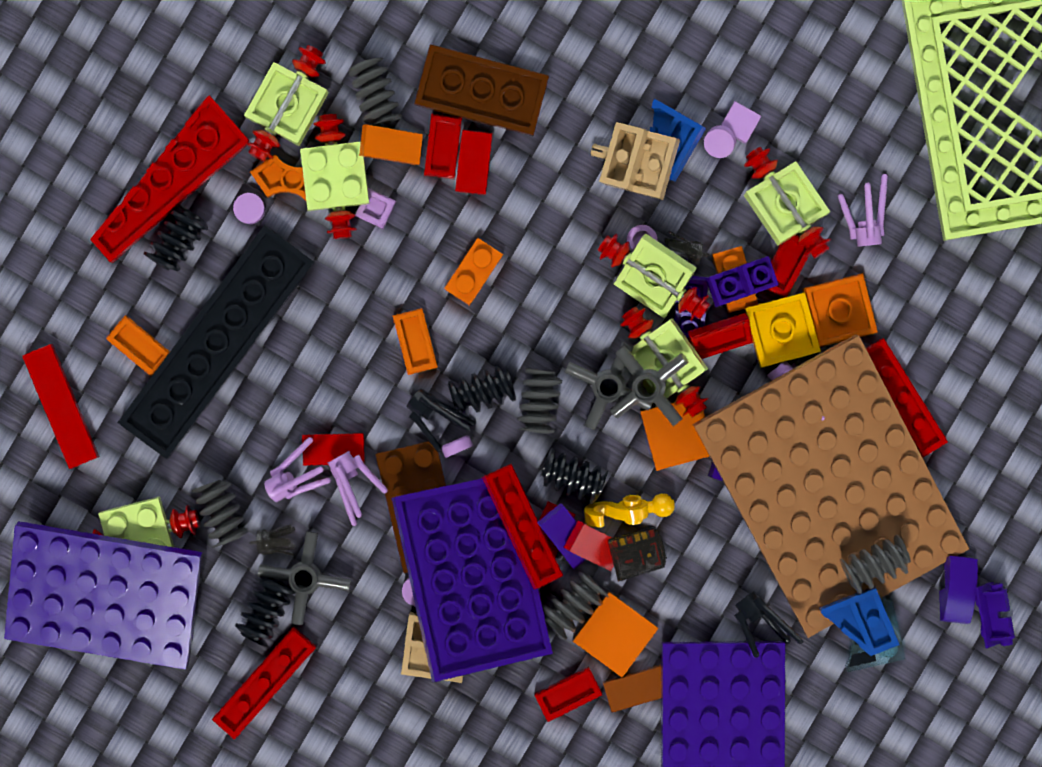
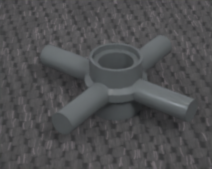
(640, 394)
(602, 397)
(291, 576)

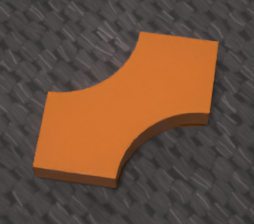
(277, 177)

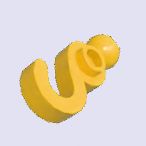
(630, 509)

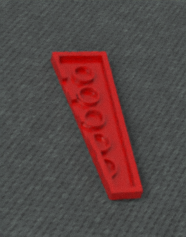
(186, 164)

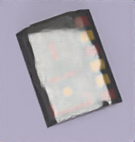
(637, 553)

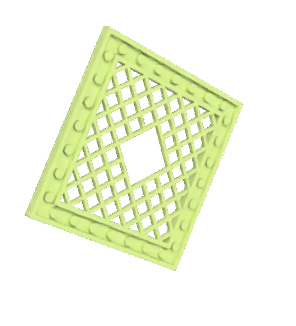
(955, 211)

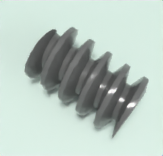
(373, 92)
(539, 401)
(220, 512)
(876, 564)
(574, 604)

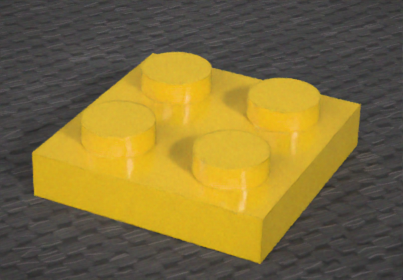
(782, 330)

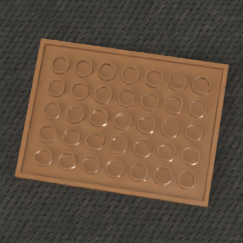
(828, 484)

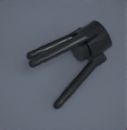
(426, 405)
(753, 608)

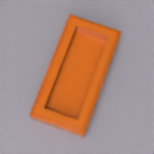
(390, 144)
(415, 341)
(138, 345)

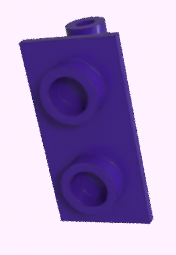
(992, 600)

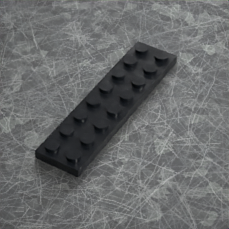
(216, 342)

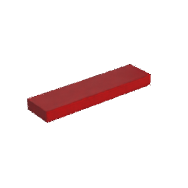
(908, 402)
(60, 406)
(522, 526)
(264, 683)

